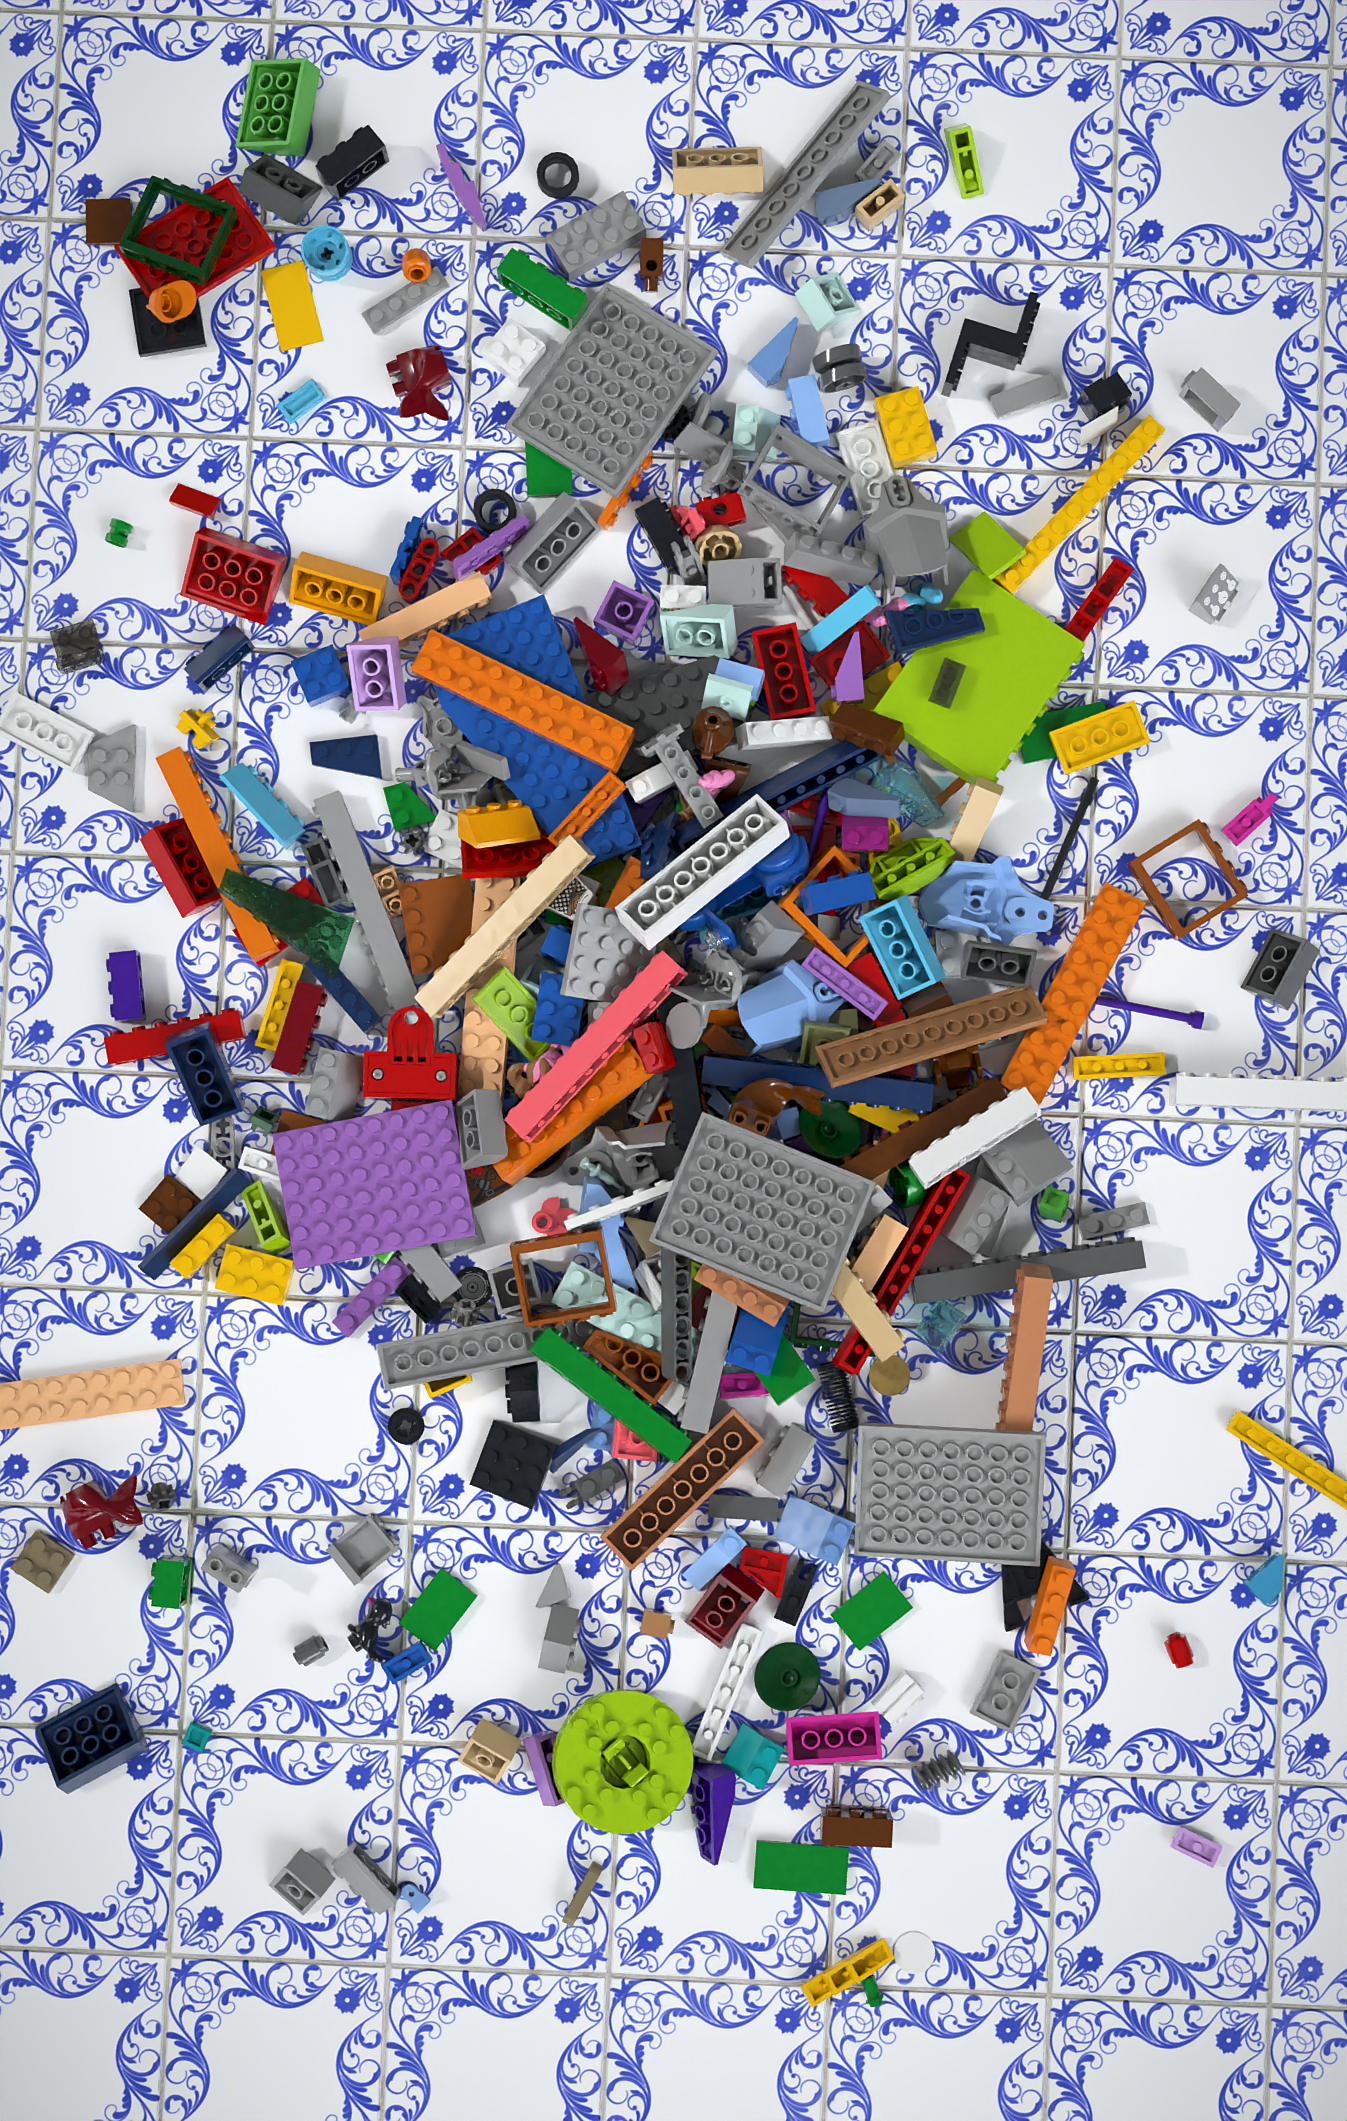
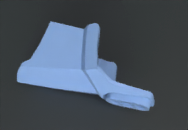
(983, 902)
(780, 1005)

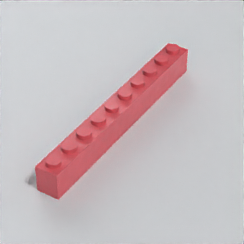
(595, 1046)

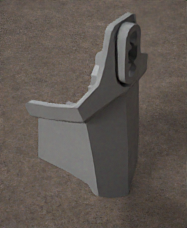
(907, 532)
(631, 1156)

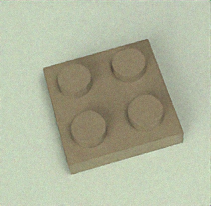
(43, 1561)

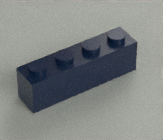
(348, 997)

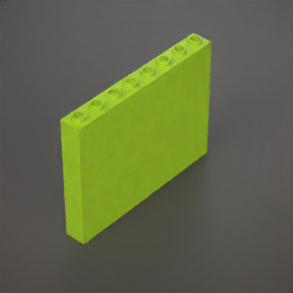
(1002, 689)

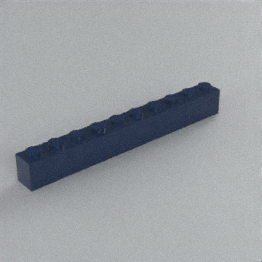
(787, 787)
(877, 1090)

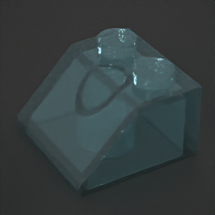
(940, 1325)

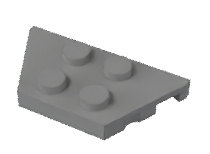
(113, 767)

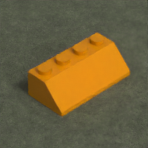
(337, 588)

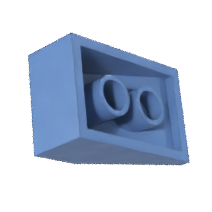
(814, 1529)

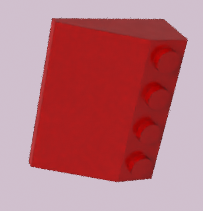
(233, 575)

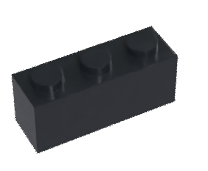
(660, 531)

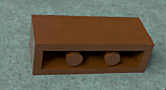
(867, 729)

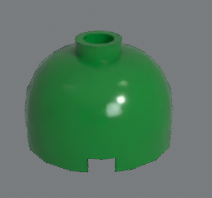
(907, 1186)

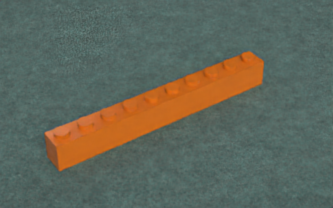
(213, 845)

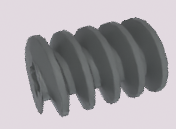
(938, 1771)

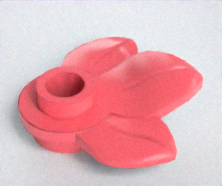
(555, 1217)

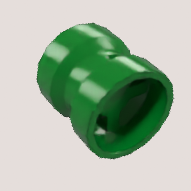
(118, 533)

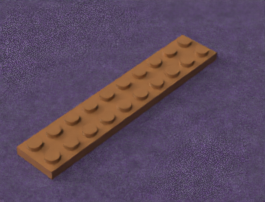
(930, 1035)

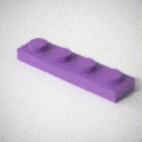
(490, 547)
(845, 983)
(371, 1296)

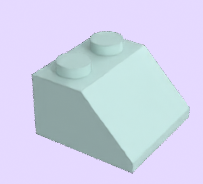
(826, 301)
(752, 430)

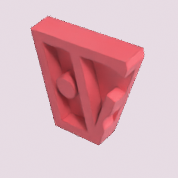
(688, 520)

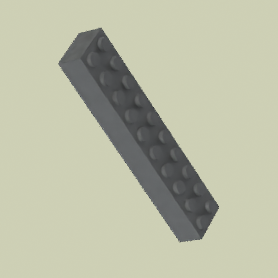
(1000, 1276)

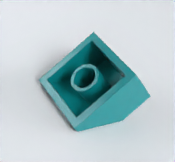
(753, 1755)

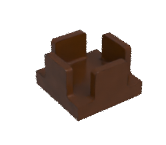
(956, 1066)

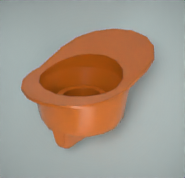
(172, 301)

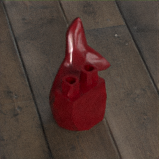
(423, 374)
(91, 1509)

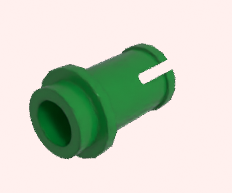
(872, 1992)

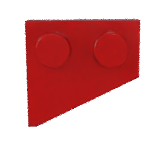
(765, 1567)

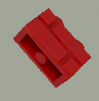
(654, 1048)

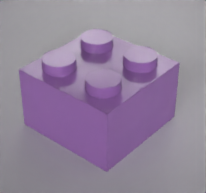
(623, 612)

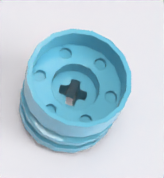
(326, 240)

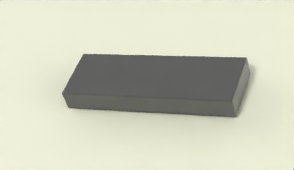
(743, 1507)

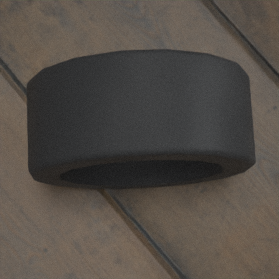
(555, 158)
(488, 495)

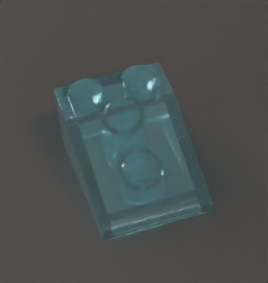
(915, 798)

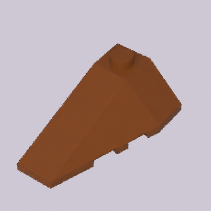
(630, 1363)

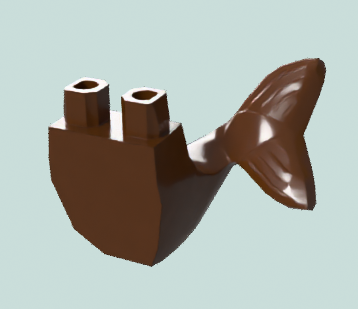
(763, 1100)

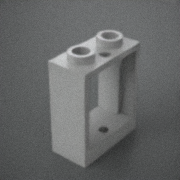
(1208, 398)

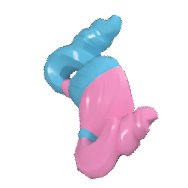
(923, 594)

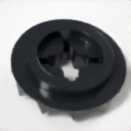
(396, 1421)

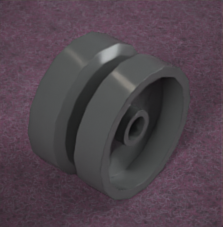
(840, 368)

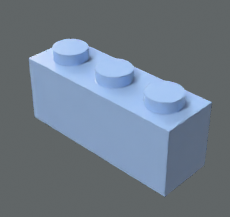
(807, 410)

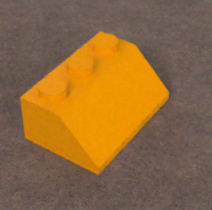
(497, 824)

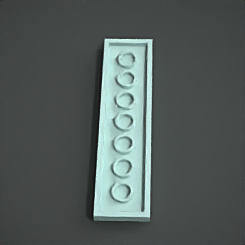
(634, 1318)

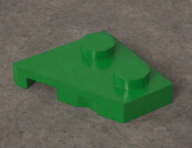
(406, 807)

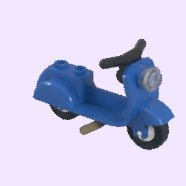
(773, 873)

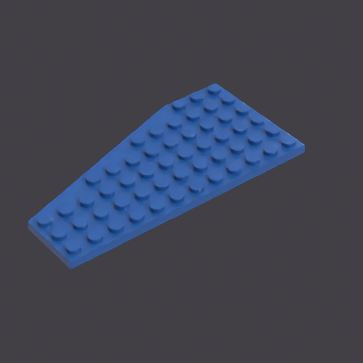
(540, 772)

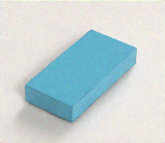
(301, 401)

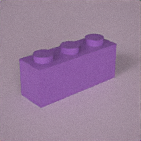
(539, 1752)

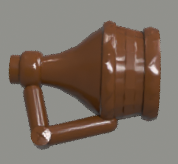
(712, 738)

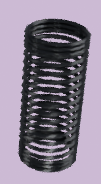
(845, 1426)

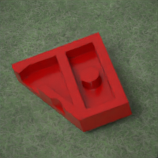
(464, 544)

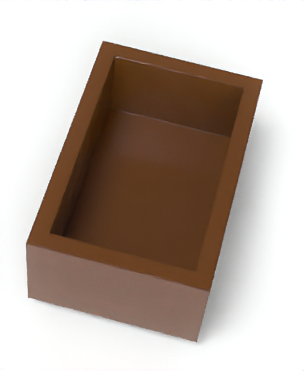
(856, 1826)

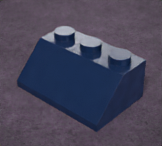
(219, 657)

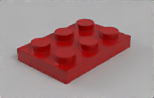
(830, 658)

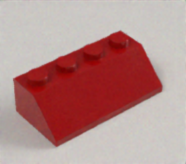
(181, 867)

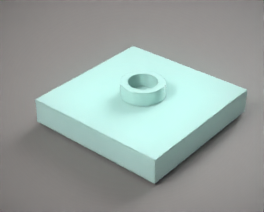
(728, 694)

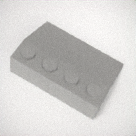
(1026, 1162)

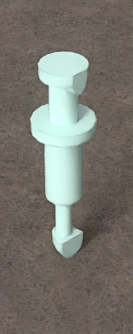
(595, 1170)

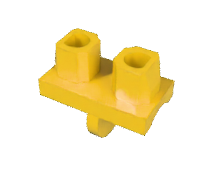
(201, 724)

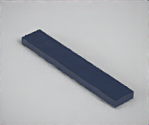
(193, 1223)

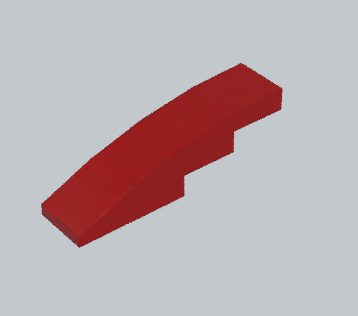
(1099, 599)

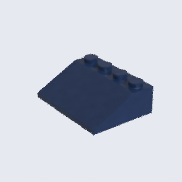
(91, 1739)

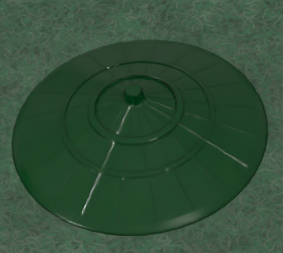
(833, 1132)
(787, 1676)

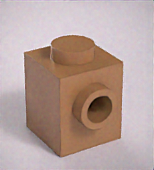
(657, 1623)

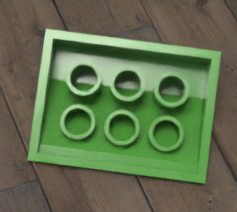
(278, 106)

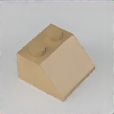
(489, 1750)

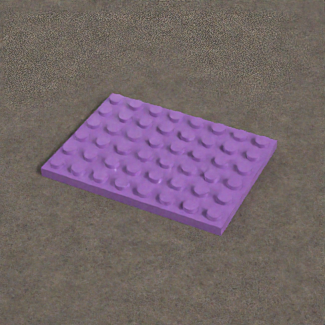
(374, 1184)

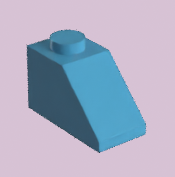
(1267, 1580)

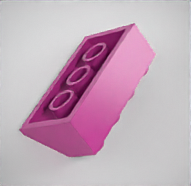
(833, 1738)

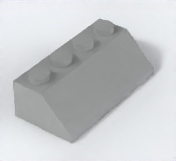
(552, 542)

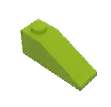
(964, 159)
(266, 1218)

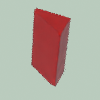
(194, 501)

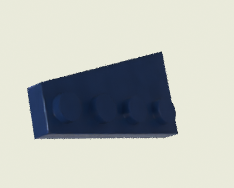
(923, 629)

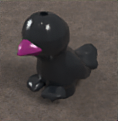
(366, 1632)

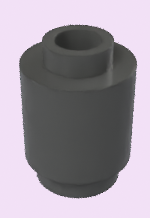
(310, 1650)

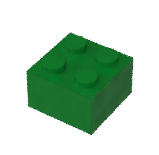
(170, 1581)

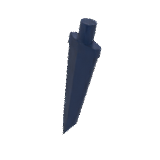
(570, 1447)

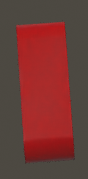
(419, 559)

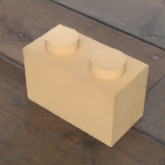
(879, 205)

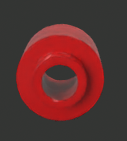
(1179, 1650)

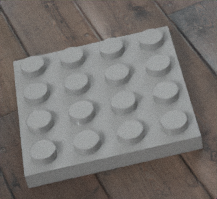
(602, 955)

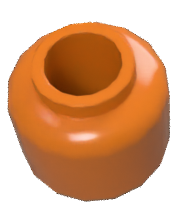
(416, 265)

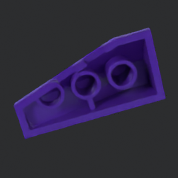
(713, 1798)

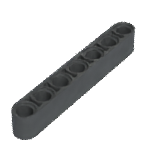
(672, 1313)

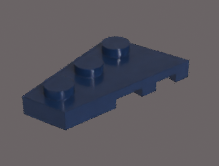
(351, 755)
(654, 846)

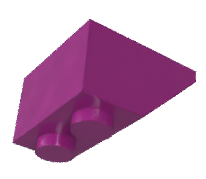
(865, 834)

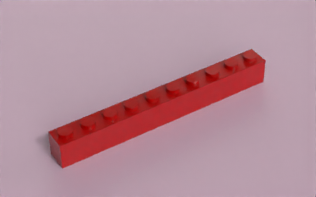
(904, 1263)

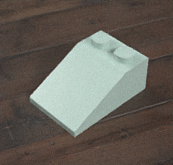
(700, 631)

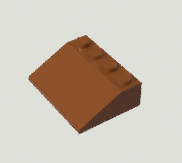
(436, 919)

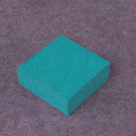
(197, 1737)

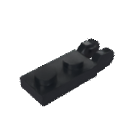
(795, 1595)

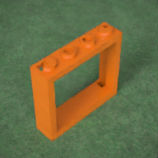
(811, 932)

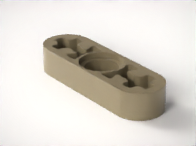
(582, 1893)

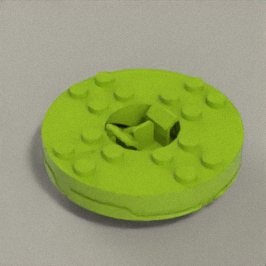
(622, 1761)

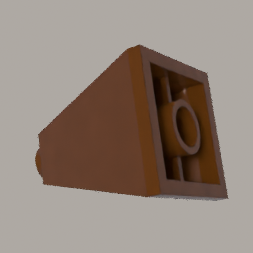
(741, 773)

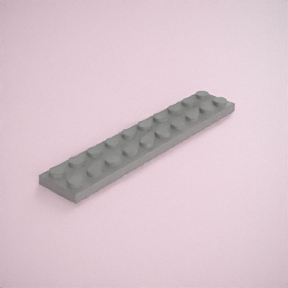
(805, 174)
(467, 1350)

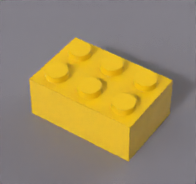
(905, 427)
(255, 1274)

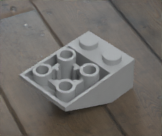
(745, 582)

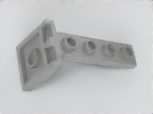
(681, 772)

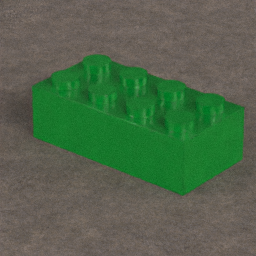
(542, 289)

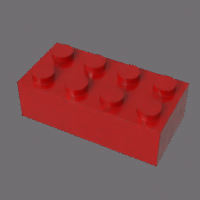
(786, 676)

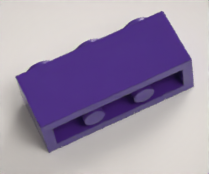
(126, 986)

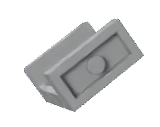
(363, 1548)
(229, 1568)

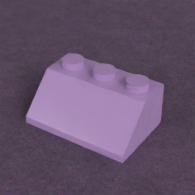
(376, 674)

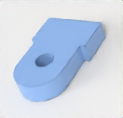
(418, 1900)

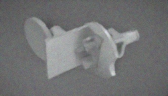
(703, 442)
(445, 780)
(718, 988)

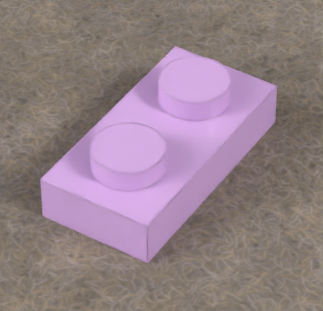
(1196, 1846)

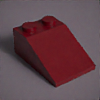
(603, 659)
(724, 1605)

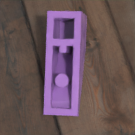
(849, 679)

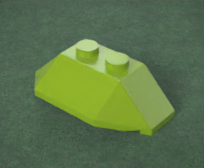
(909, 866)

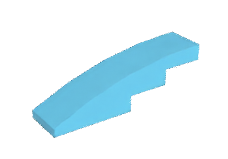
(840, 620)

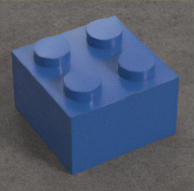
(321, 675)

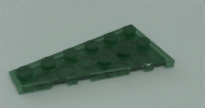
(297, 921)

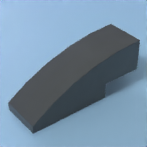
(324, 872)

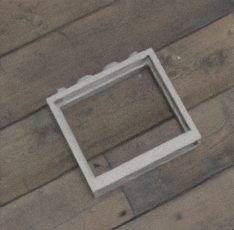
(812, 459)

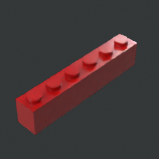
(150, 1042)

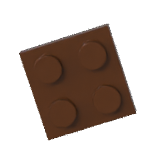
(169, 1204)

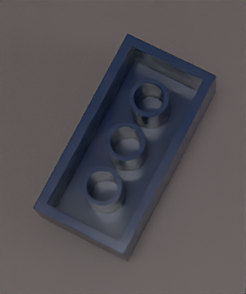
(205, 1073)

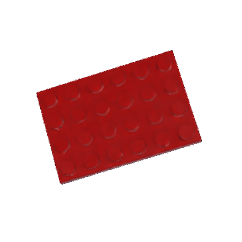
(188, 235)

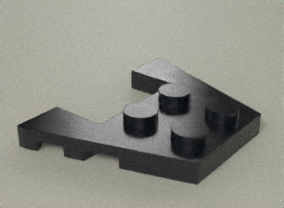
(1023, 1582)

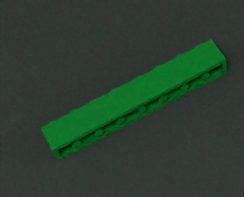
(610, 1395)

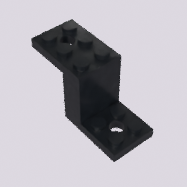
(991, 344)

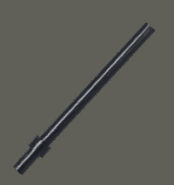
(1085, 800)

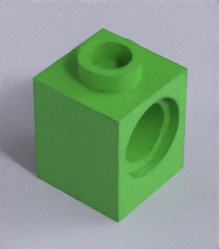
(1054, 1204)

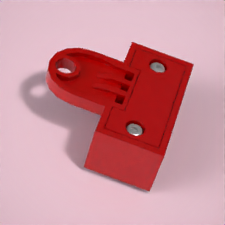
(409, 1065)

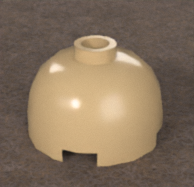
(718, 543)

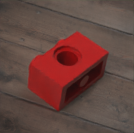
(730, 501)

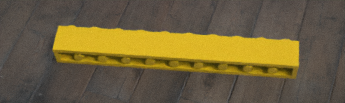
(1081, 504)

